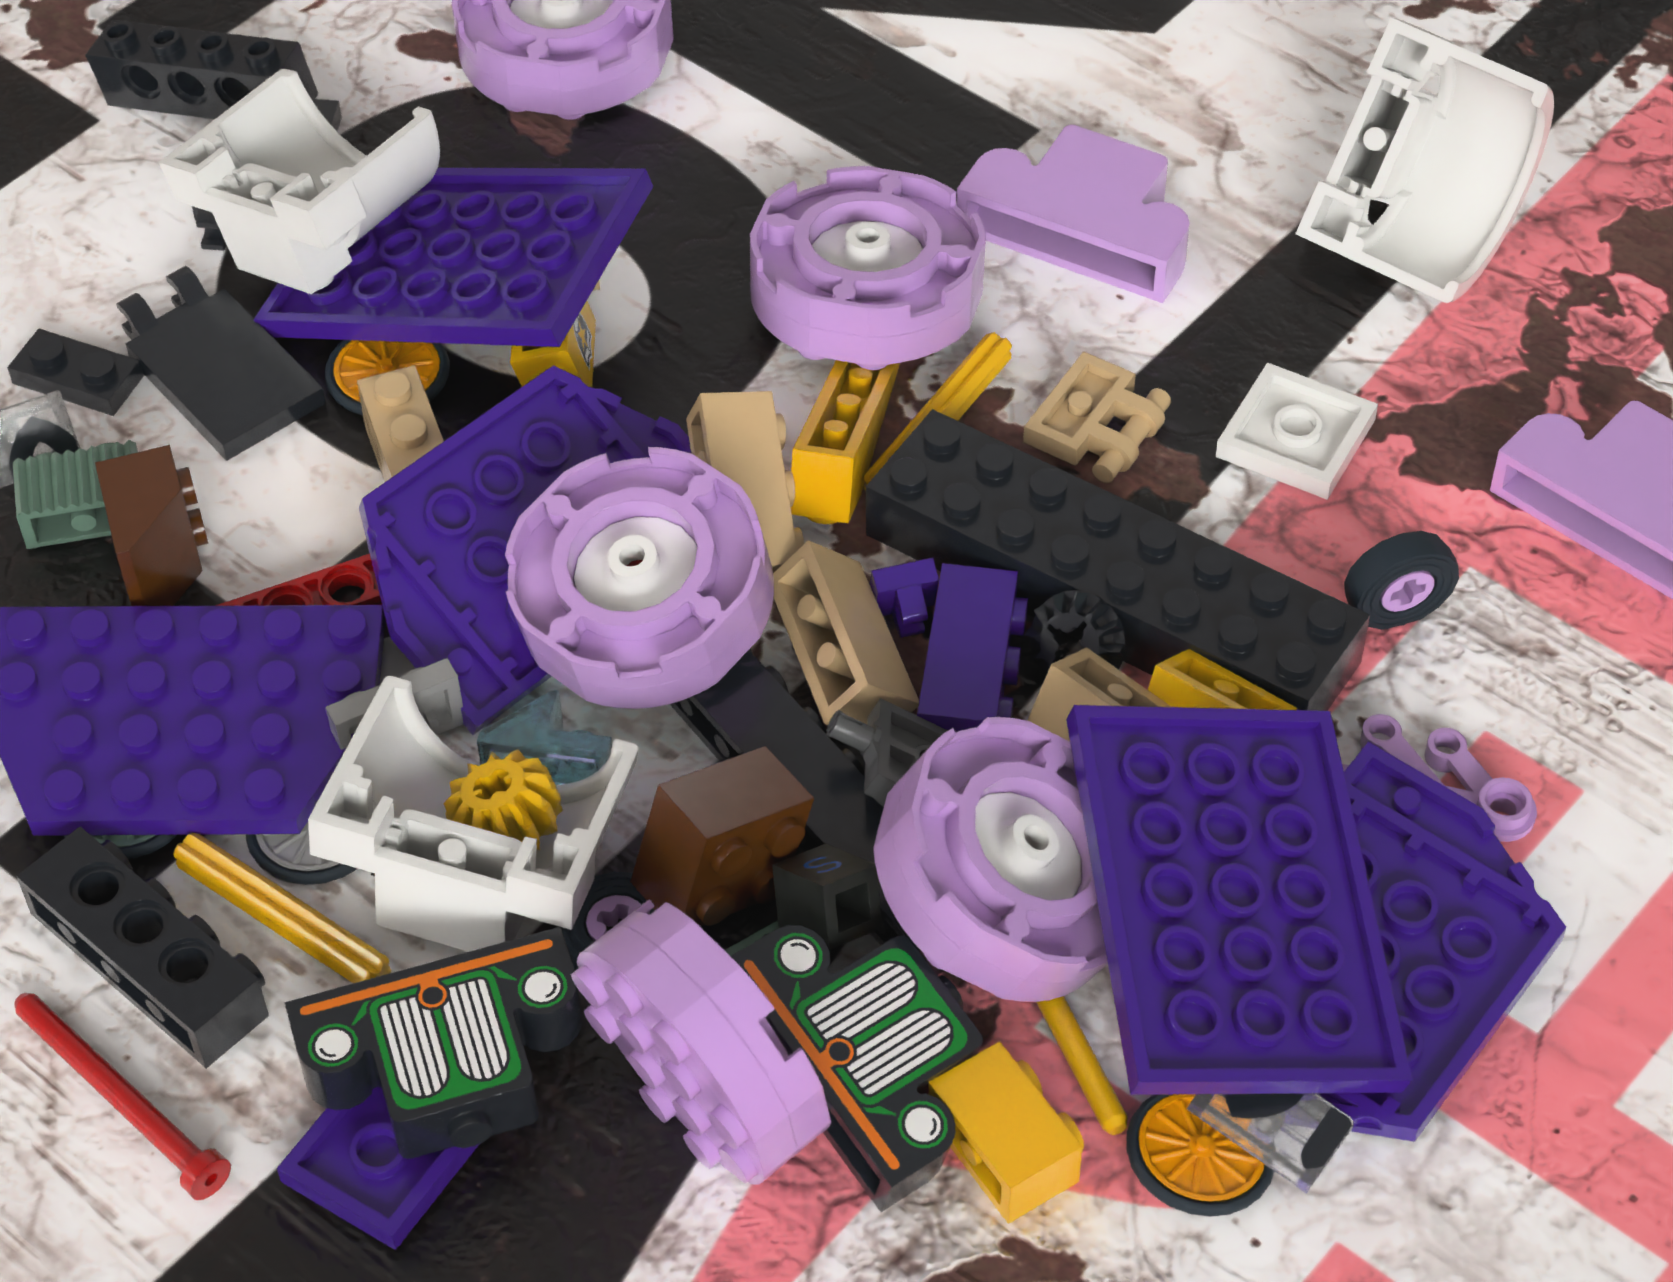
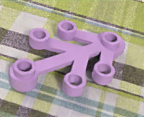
(1481, 789)

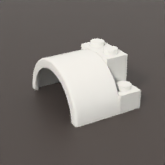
(1441, 162)
(292, 186)
(440, 874)

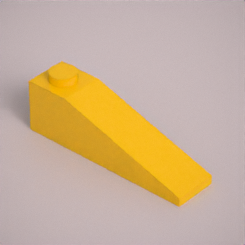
(840, 441)

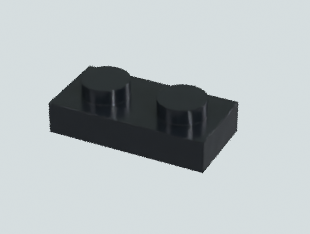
(76, 369)

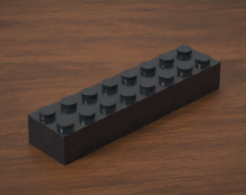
(996, 507)

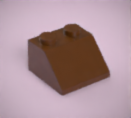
(151, 524)

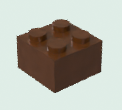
(719, 834)

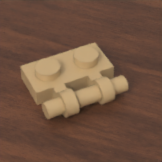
(1083, 405)

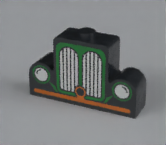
(443, 1040)
(875, 1045)

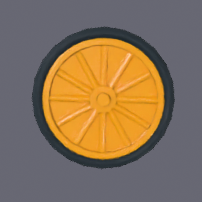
(364, 359)
(1190, 1161)

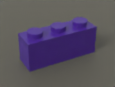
(972, 647)

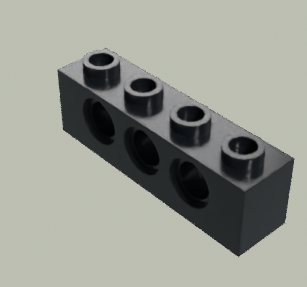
(187, 68)
(200, 1015)

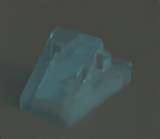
(540, 734)

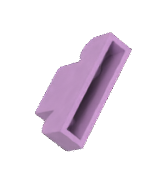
(1085, 209)
(1599, 491)

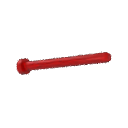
(201, 1170)

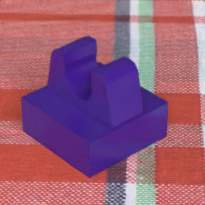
(906, 593)

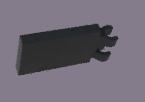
(218, 366)

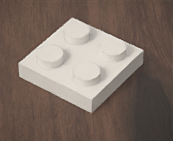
(1296, 430)

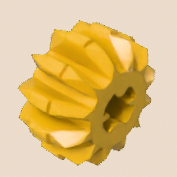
(506, 797)

